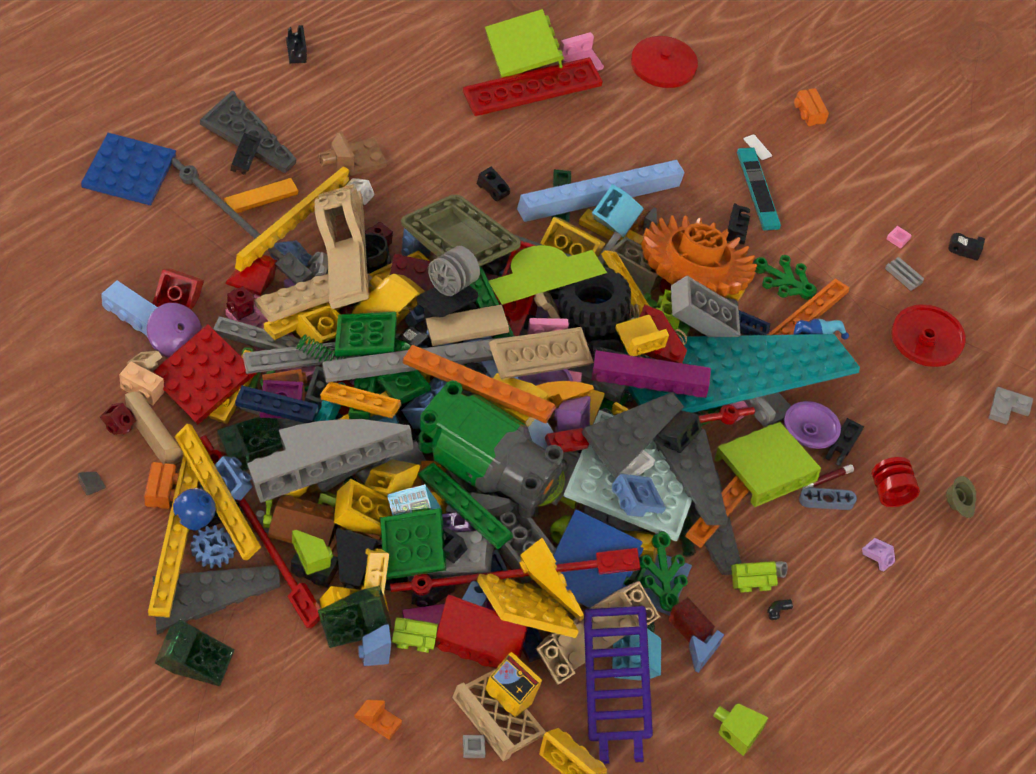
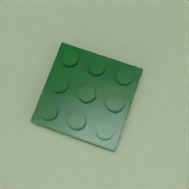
(365, 334)
(414, 543)

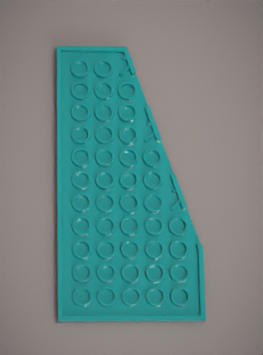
(757, 366)

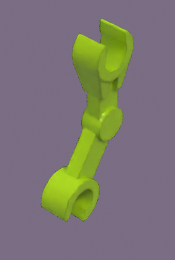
(268, 518)

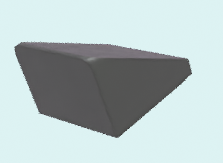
(652, 216)
(90, 482)

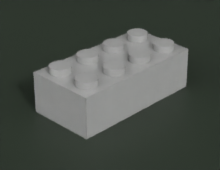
(704, 309)
(474, 561)

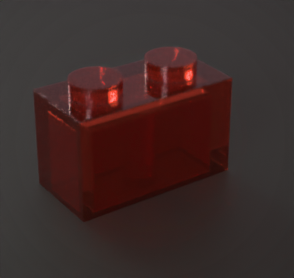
(690, 621)

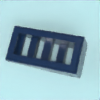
(745, 318)

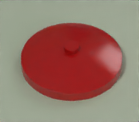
(664, 61)
(928, 335)

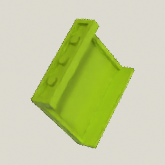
(523, 43)
(769, 463)

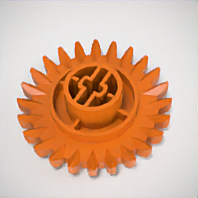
(698, 253)

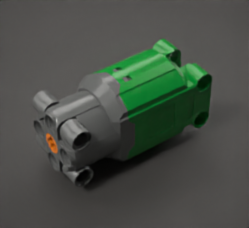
(489, 448)

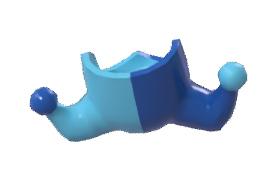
(820, 326)

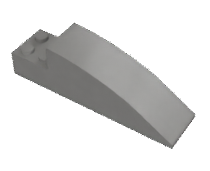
(325, 451)

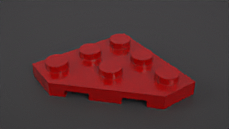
(674, 349)

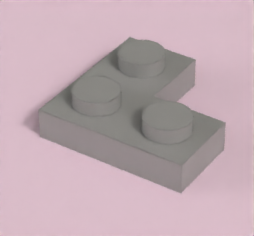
(1007, 401)

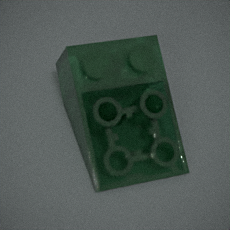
(250, 439)
(354, 616)
(194, 654)

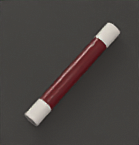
(831, 475)

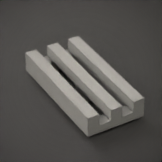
(906, 272)

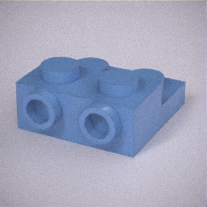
(235, 479)
(637, 495)

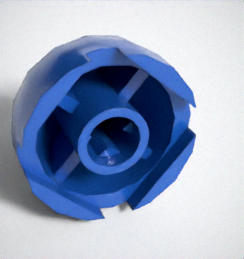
(194, 508)

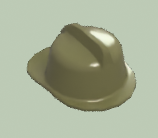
(962, 496)

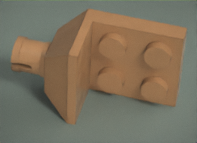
(356, 156)

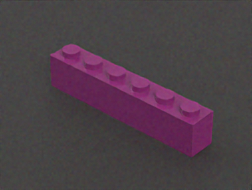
(651, 374)

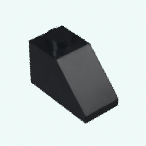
(434, 595)

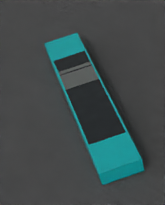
(758, 189)

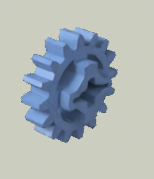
(211, 544)

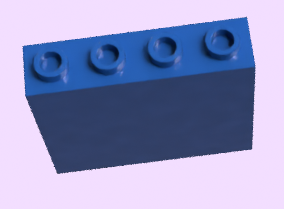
(581, 542)

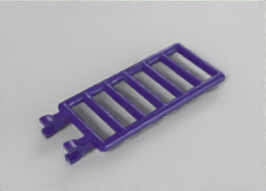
(643, 671)

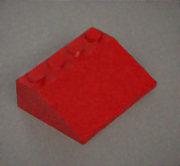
(478, 633)

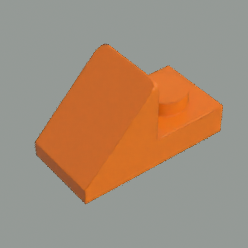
(378, 718)

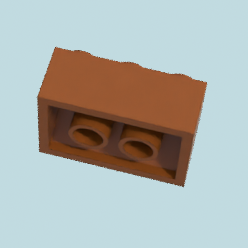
(302, 516)

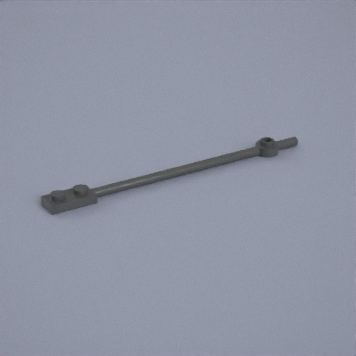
(287, 264)

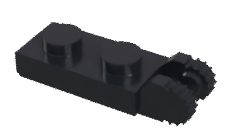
(848, 436)

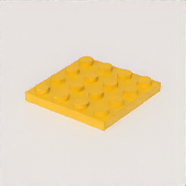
(526, 605)

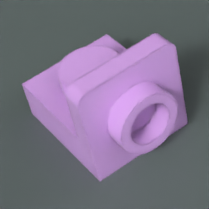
(880, 552)

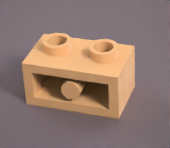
(138, 379)

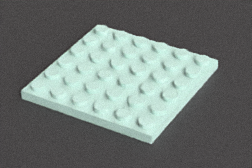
(593, 487)

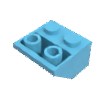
(617, 210)
(654, 649)

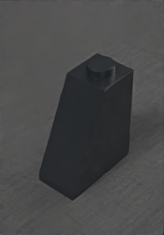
(353, 557)

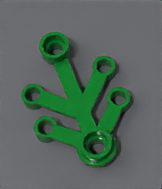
(802, 288)
(663, 574)

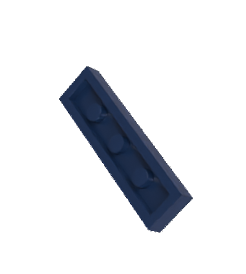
(276, 405)

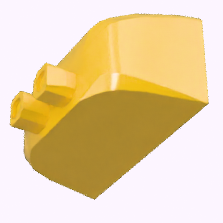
(391, 294)

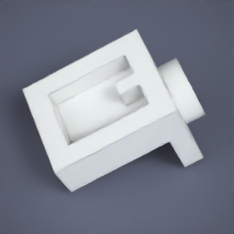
(365, 188)

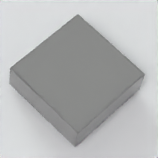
(474, 746)

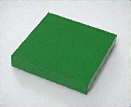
(404, 385)

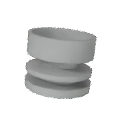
(454, 270)

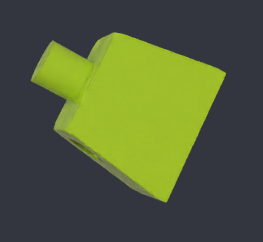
(740, 726)

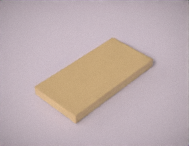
(467, 325)

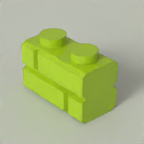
(754, 575)
(414, 633)

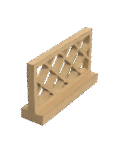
(486, 720)

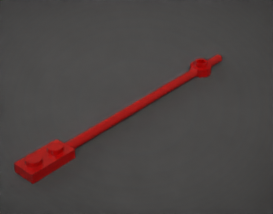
(574, 439)
(606, 562)
(301, 596)

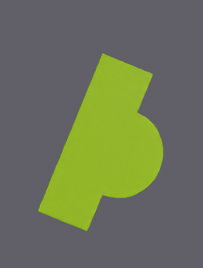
(544, 269)

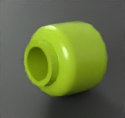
(558, 528)

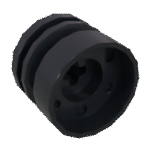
(376, 252)

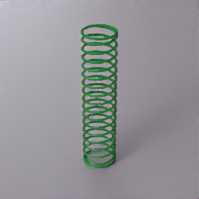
(299, 346)

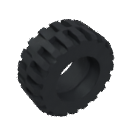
(596, 318)

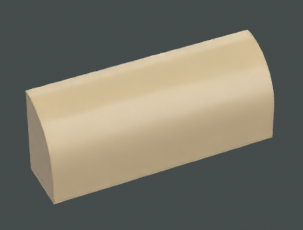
(153, 429)

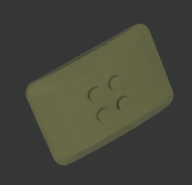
(460, 223)

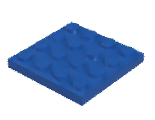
(128, 169)

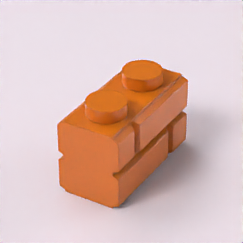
(811, 107)
(160, 485)

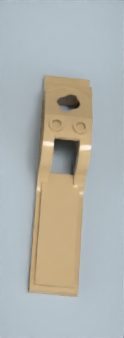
(347, 257)

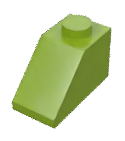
(311, 552)

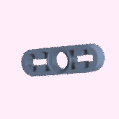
(821, 503)

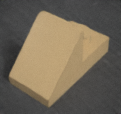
(147, 360)

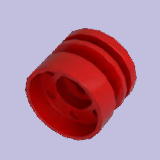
(895, 482)

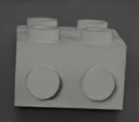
(769, 408)

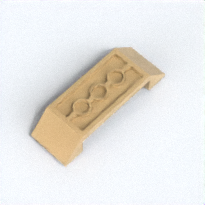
(565, 653)

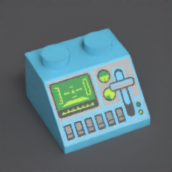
(412, 500)

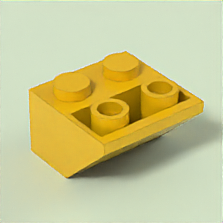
(392, 477)

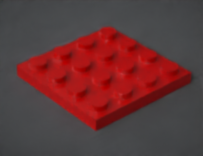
(203, 374)

